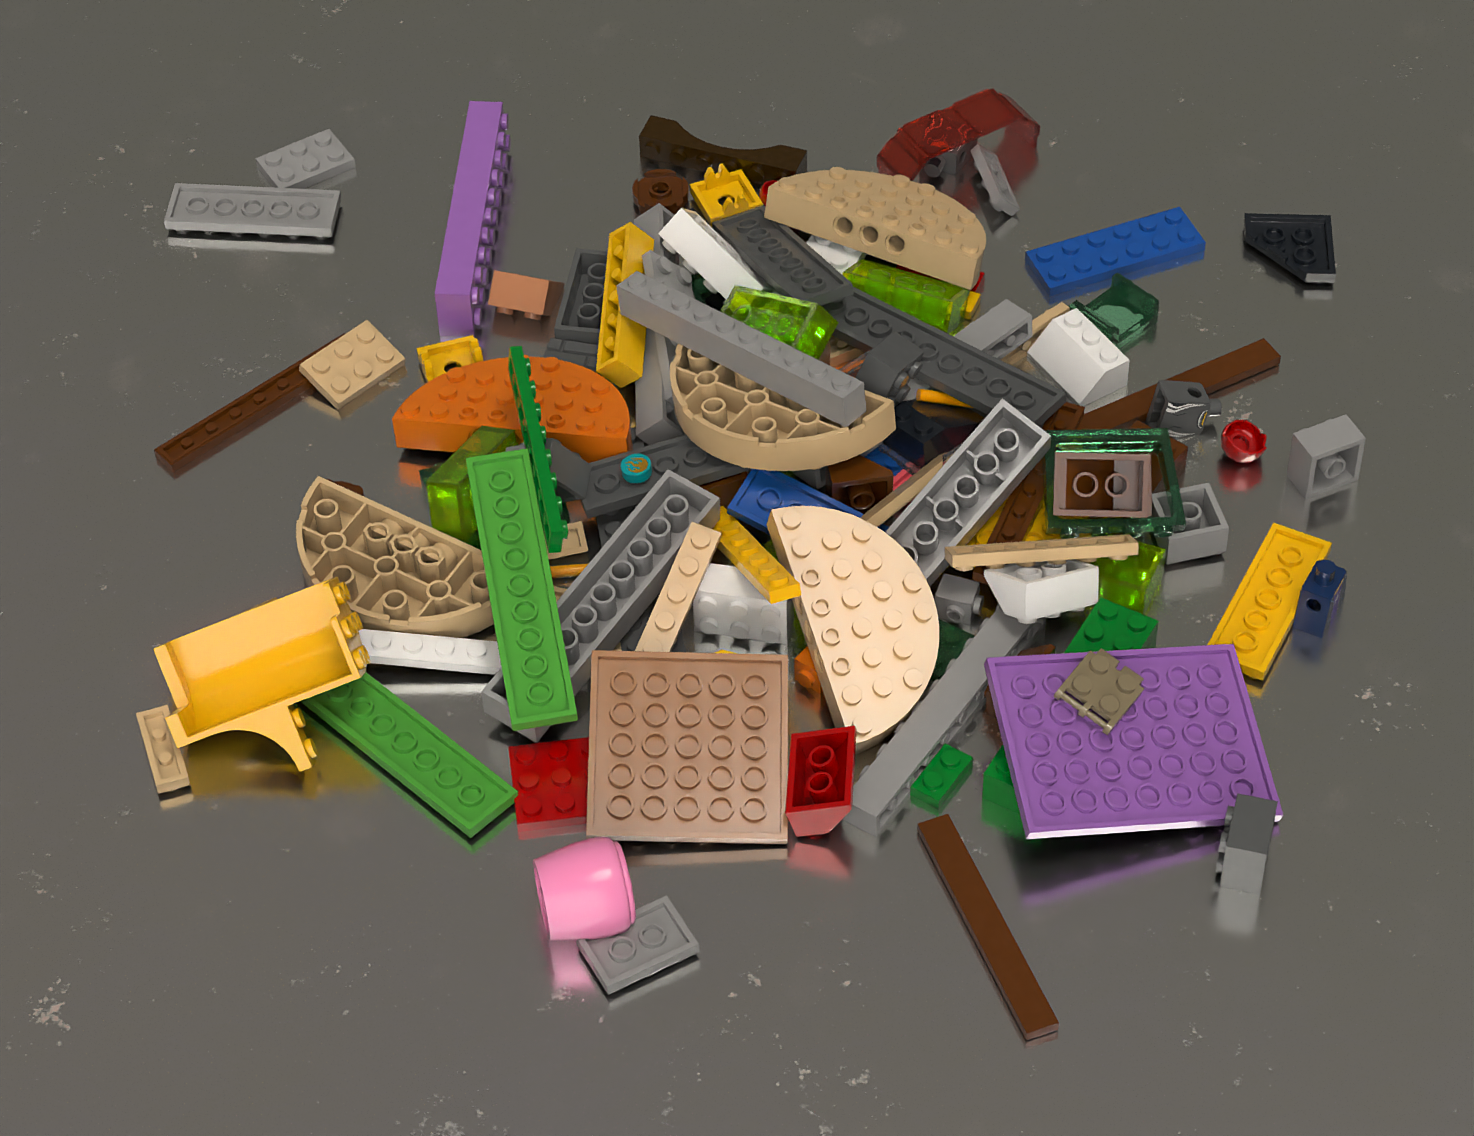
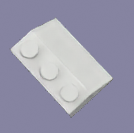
(1079, 358)
(1044, 589)

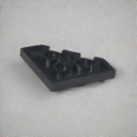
(1295, 242)

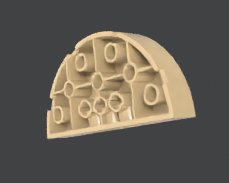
(884, 219)
(762, 428)
(394, 566)
(861, 616)

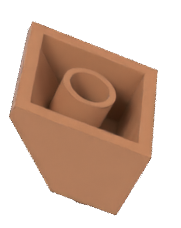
(524, 294)

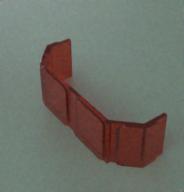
(951, 128)

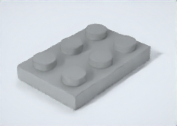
(306, 161)
(649, 945)

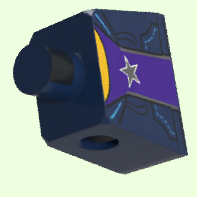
(1324, 584)

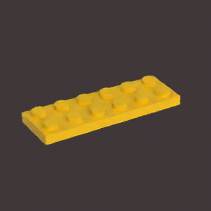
(1269, 597)

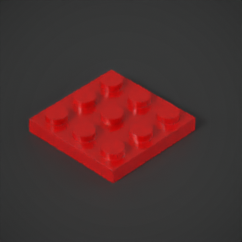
(550, 783)

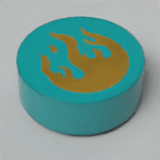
(636, 468)

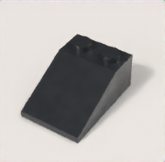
(930, 429)

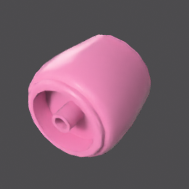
(585, 890)

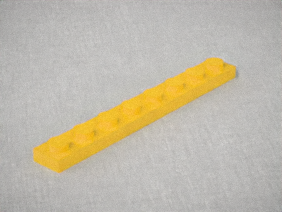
(755, 561)

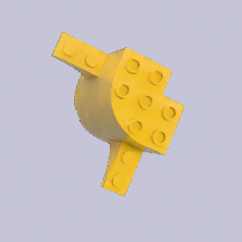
(260, 664)

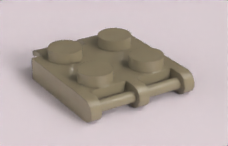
(1101, 689)

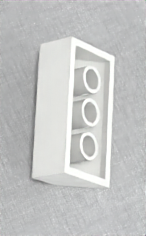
(709, 254)

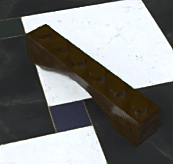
(670, 143)

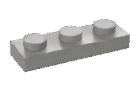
(994, 180)

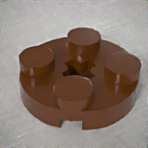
(674, 188)

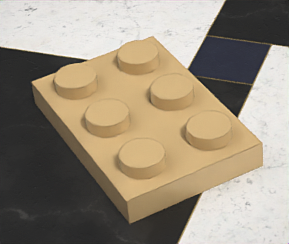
(352, 364)

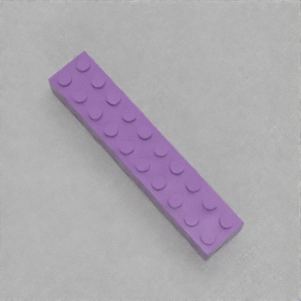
(472, 219)

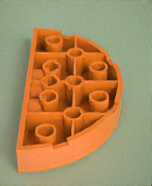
(574, 402)

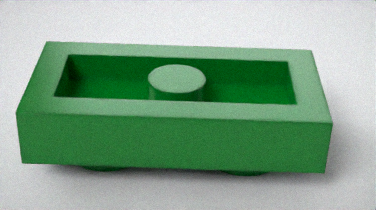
(941, 776)

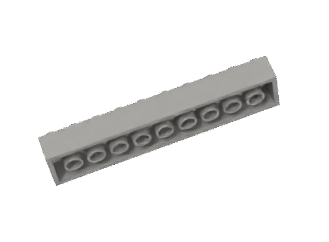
(619, 581)

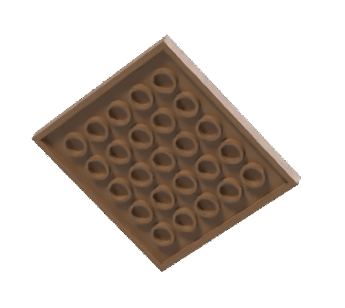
(688, 747)

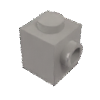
(958, 599)

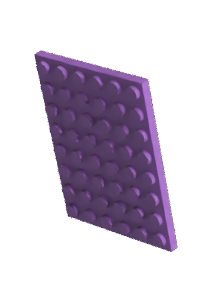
(1163, 765)

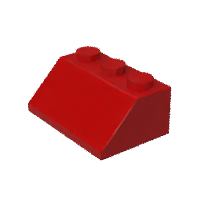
(820, 779)

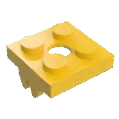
(723, 184)
(437, 356)

